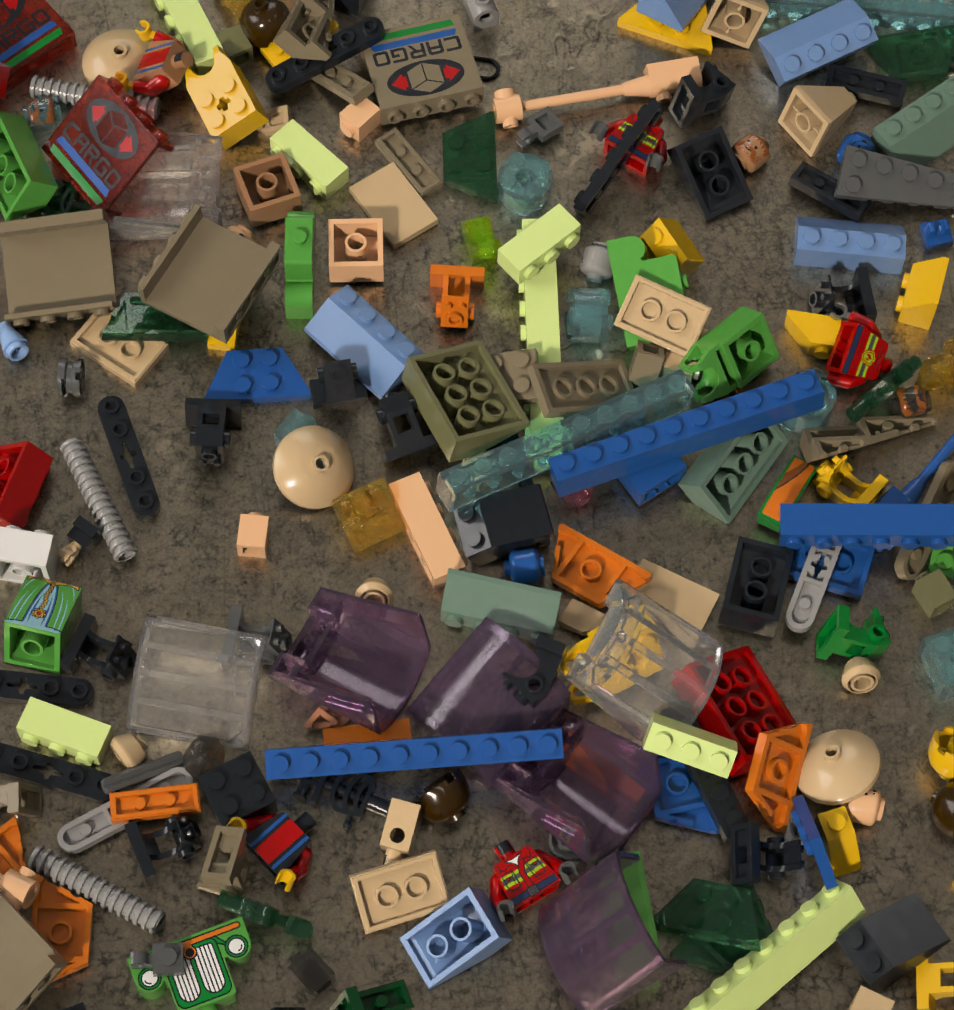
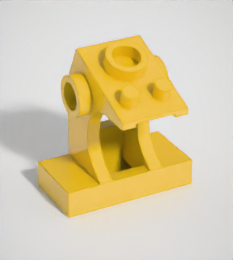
(839, 471)
(929, 983)

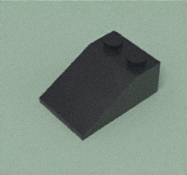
(710, 173)
(503, 523)
(756, 587)
(893, 941)

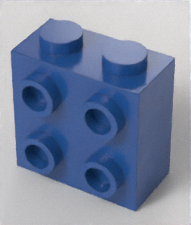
(653, 480)

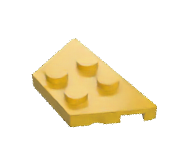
(689, 39)

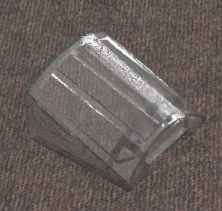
(171, 187)
(646, 663)
(195, 682)

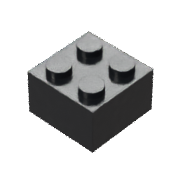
(237, 790)

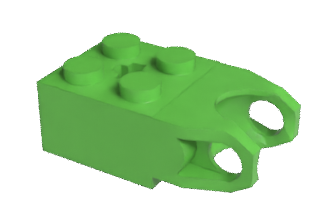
(731, 354)

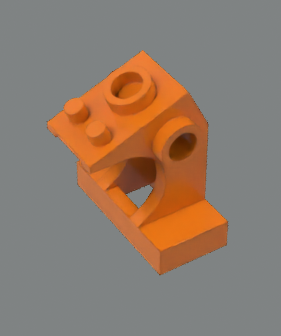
(456, 284)

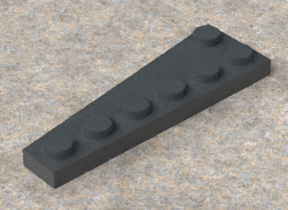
(887, 179)

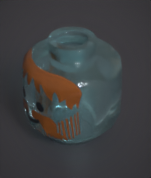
(42, 114)

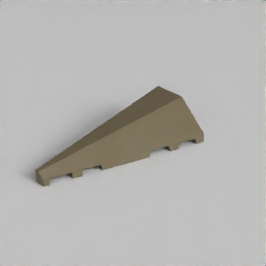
(307, 30)
(830, 441)

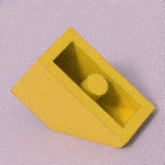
(812, 332)
(839, 841)

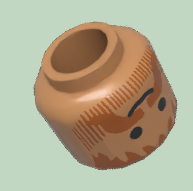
(751, 152)

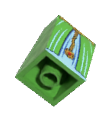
(41, 624)

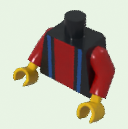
(279, 844)

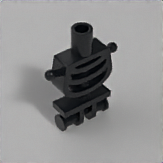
(367, 801)

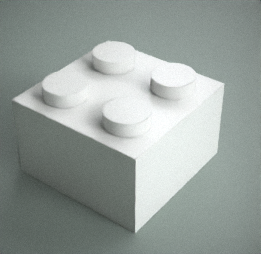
(27, 554)

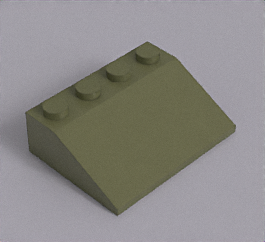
(463, 399)

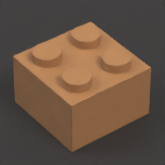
(267, 189)

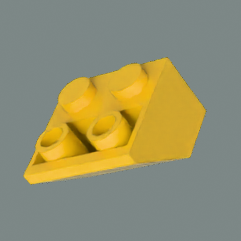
(668, 238)

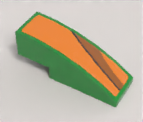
(788, 489)

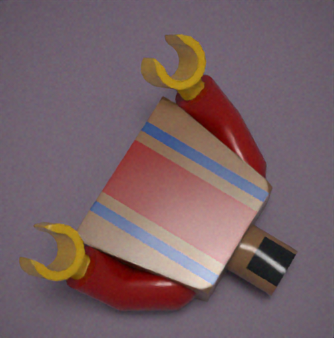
(161, 63)

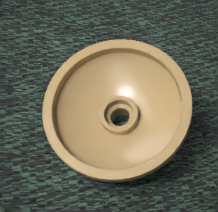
(101, 55)
(297, 470)
(842, 776)

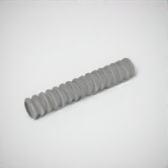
(72, 93)
(98, 499)
(96, 889)

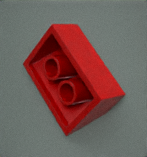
(21, 476)

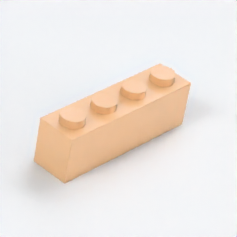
(427, 529)

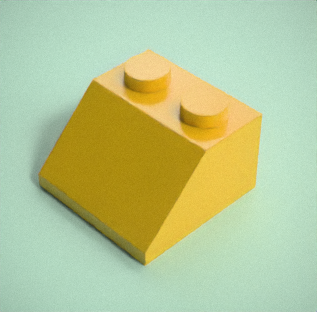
(922, 292)

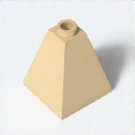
(735, 20)
(816, 114)

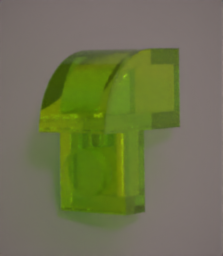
(479, 239)

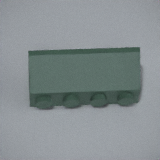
(920, 129)
(731, 470)
(514, 606)

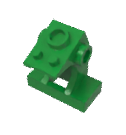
(845, 639)

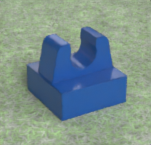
(936, 234)

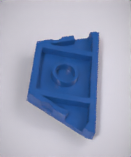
(258, 377)
(680, 800)

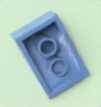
(456, 937)

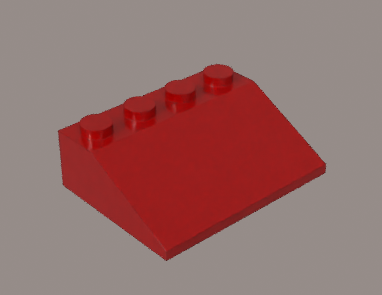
(743, 706)

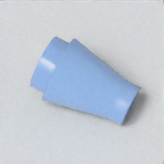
(12, 342)

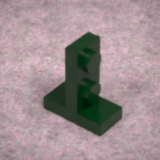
(383, 997)

